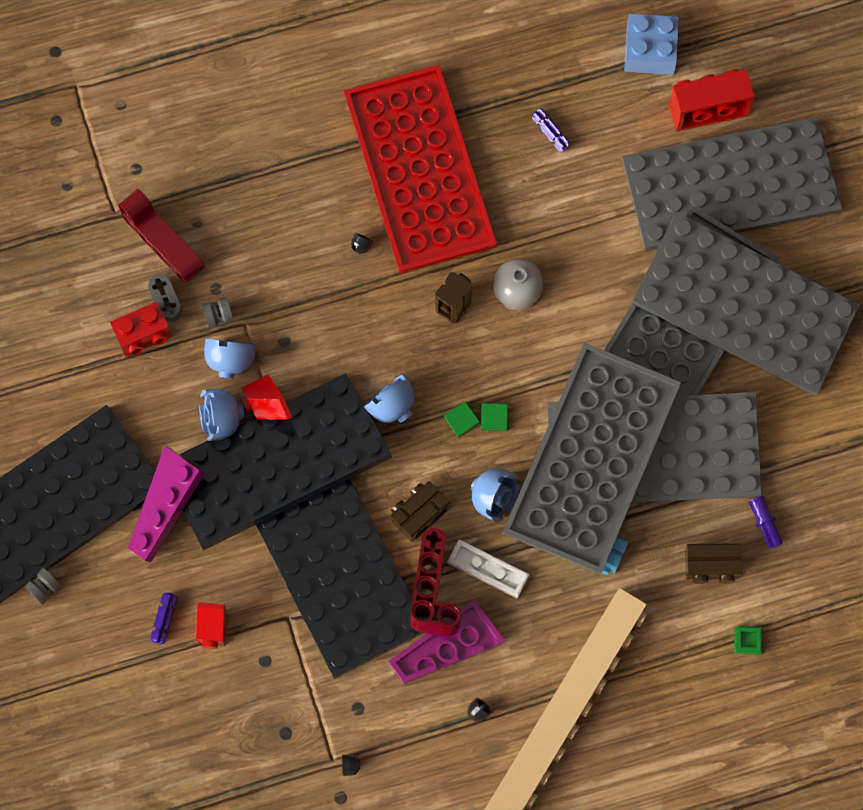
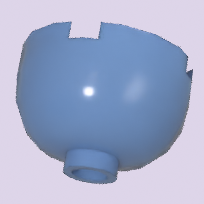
(229, 357)
(392, 401)
(219, 414)
(495, 492)

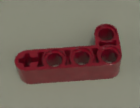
(159, 236)
(431, 580)

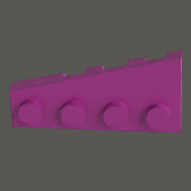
(167, 496)
(438, 651)

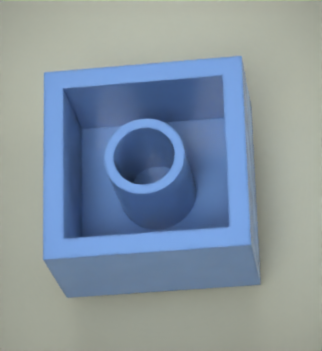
(651, 44)

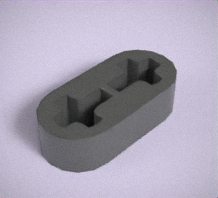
(169, 296)

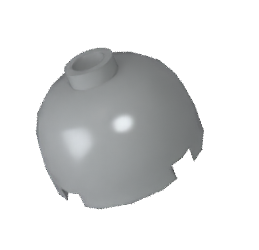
(518, 284)

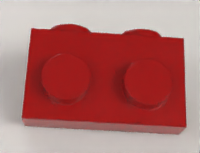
(141, 329)

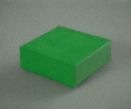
(493, 417)
(461, 419)
(748, 640)

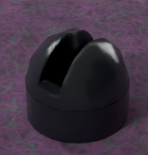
(361, 243)
(479, 710)
(350, 765)

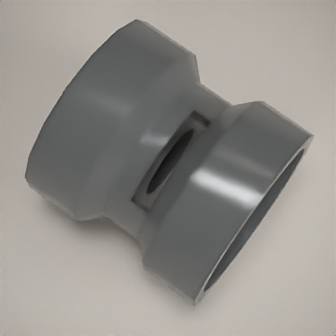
(212, 315)
(38, 591)

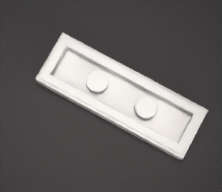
(488, 569)

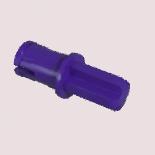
(765, 522)

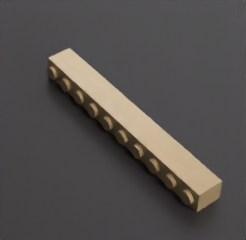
(569, 703)

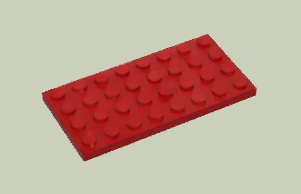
(419, 169)

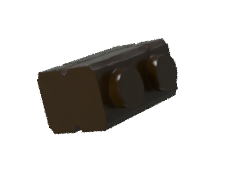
(453, 297)
(419, 510)
(713, 562)

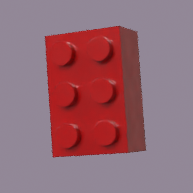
(711, 99)

